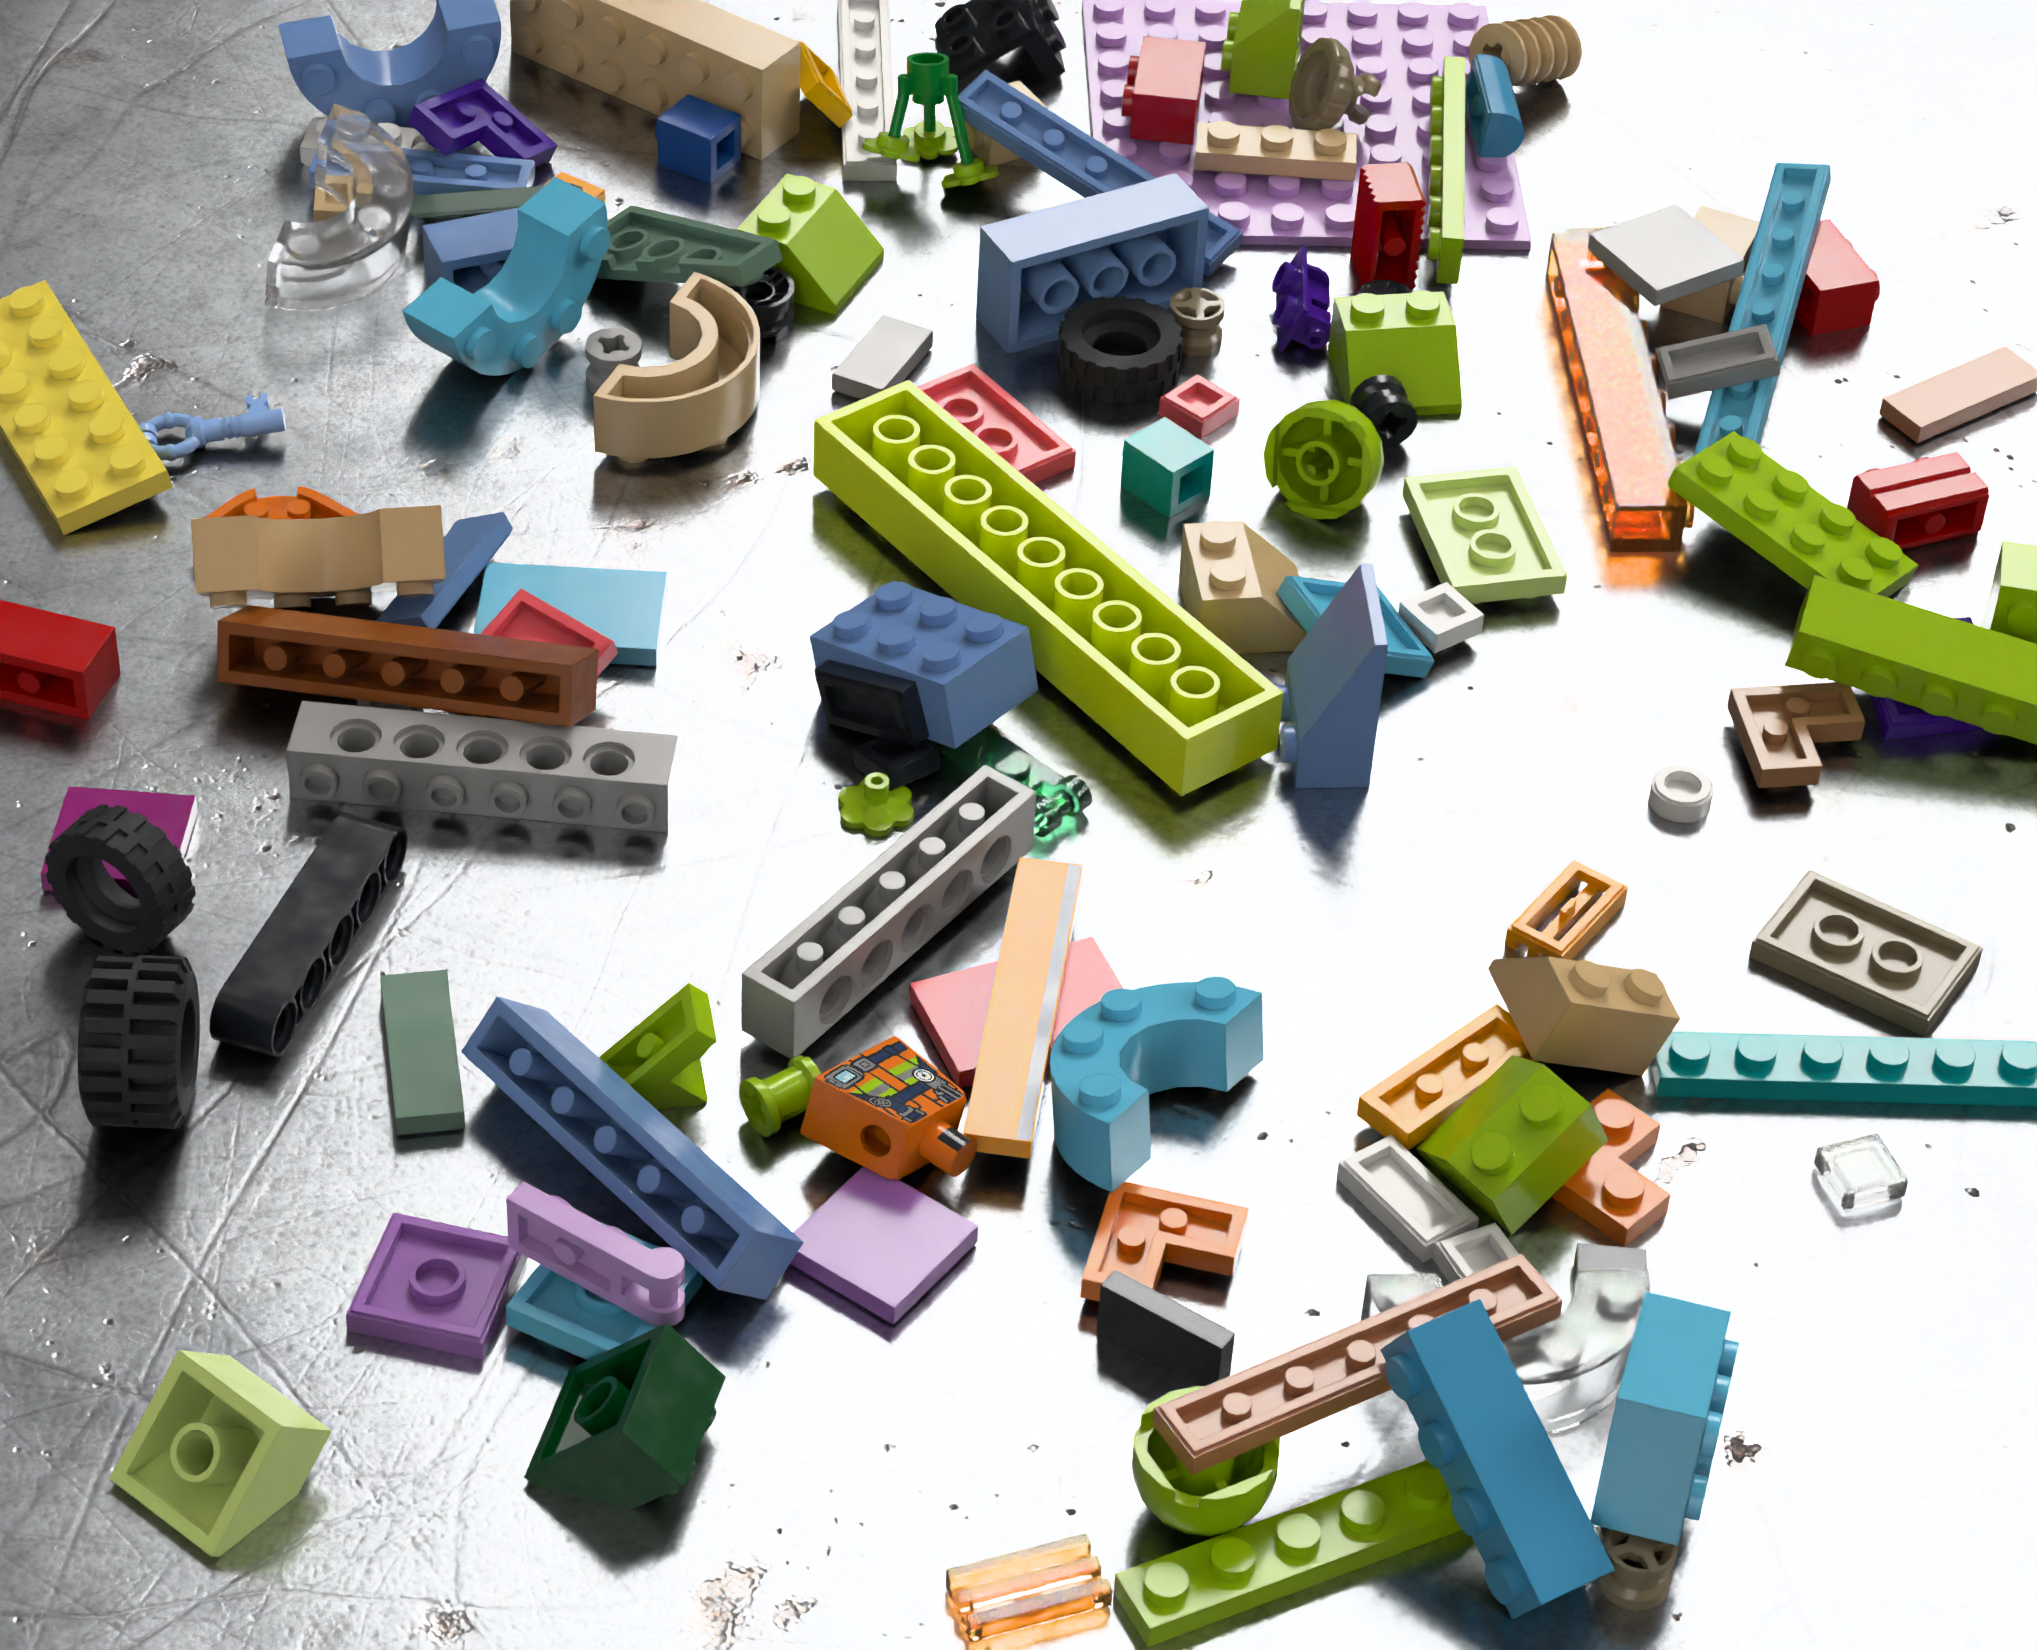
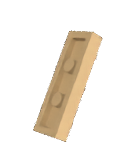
(1276, 151)

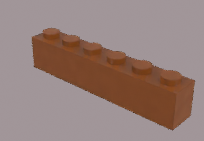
(407, 665)

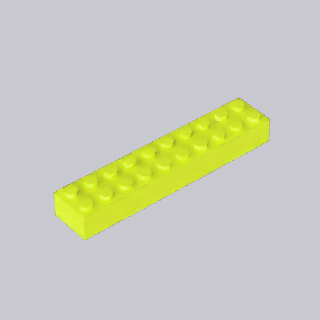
(1013, 552)

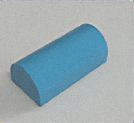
(1492, 108)

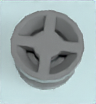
(607, 350)

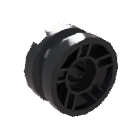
(772, 303)

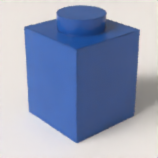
(698, 139)

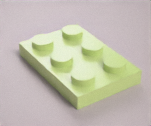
(1484, 534)

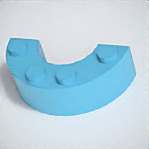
(531, 297)
(1140, 1046)

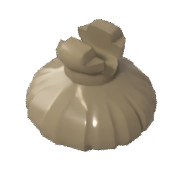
(1327, 88)

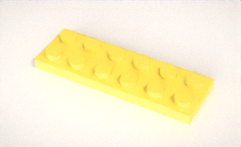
(68, 417)

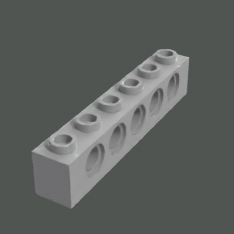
(483, 766)
(887, 912)

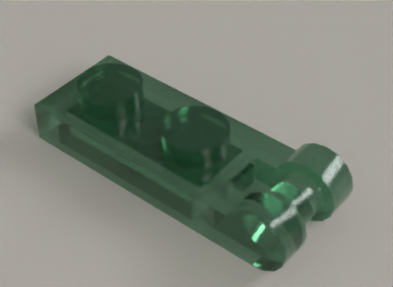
(1054, 793)

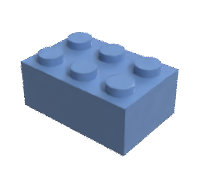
(963, 659)

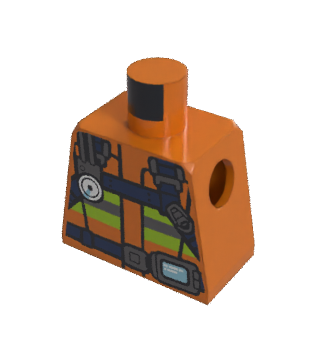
(890, 1113)

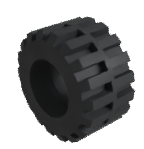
(138, 1041)

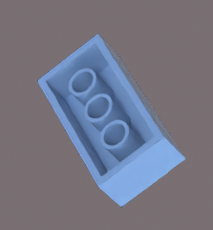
(1109, 245)

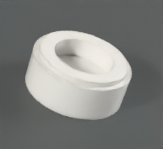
(1681, 793)

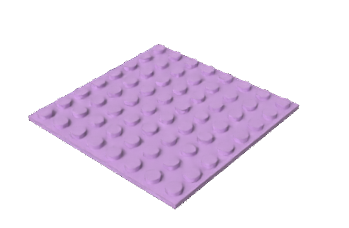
(1391, 41)

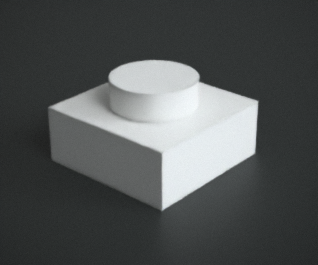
(1441, 617)

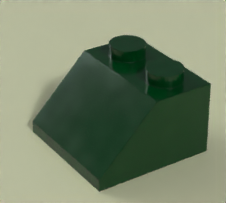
(629, 1422)

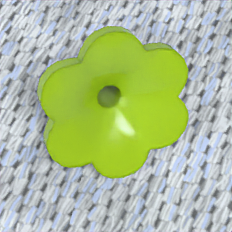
(874, 806)

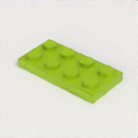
(1788, 519)

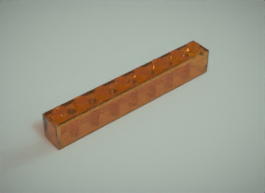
(1617, 399)

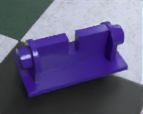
(1301, 303)

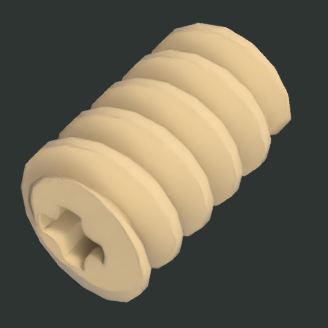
(1531, 48)

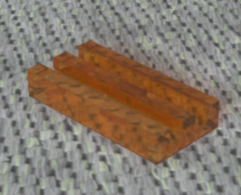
(1024, 1577)

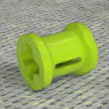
(778, 1096)

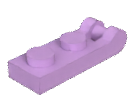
(597, 1256)

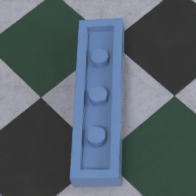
(460, 172)

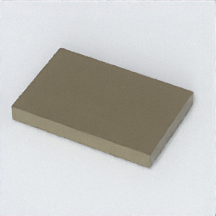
(1866, 952)

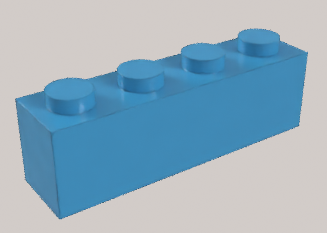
(1495, 1459)

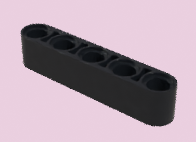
(308, 935)

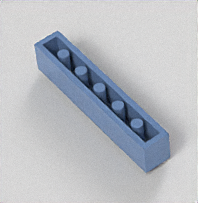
(632, 1149)

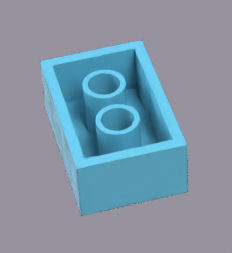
(1666, 1419)

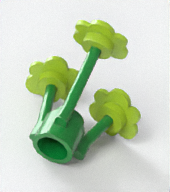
(928, 82)

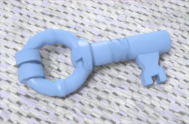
(199, 432)

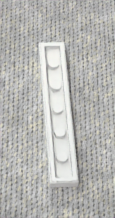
(867, 84)

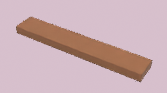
(1338, 1368)

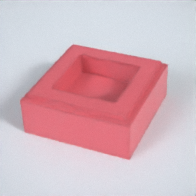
(1199, 406)

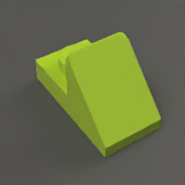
(665, 1051)

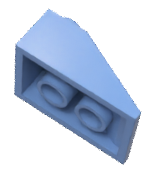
(1336, 690)

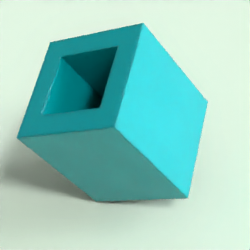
(1167, 467)

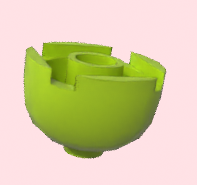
(1324, 458)
(1204, 1502)

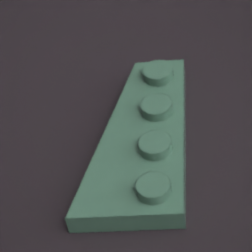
(671, 247)

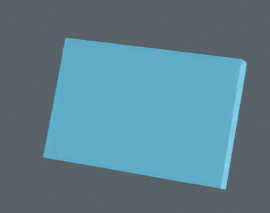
(611, 601)

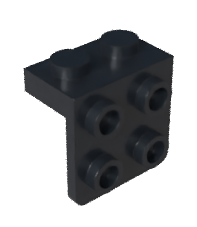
(989, 29)

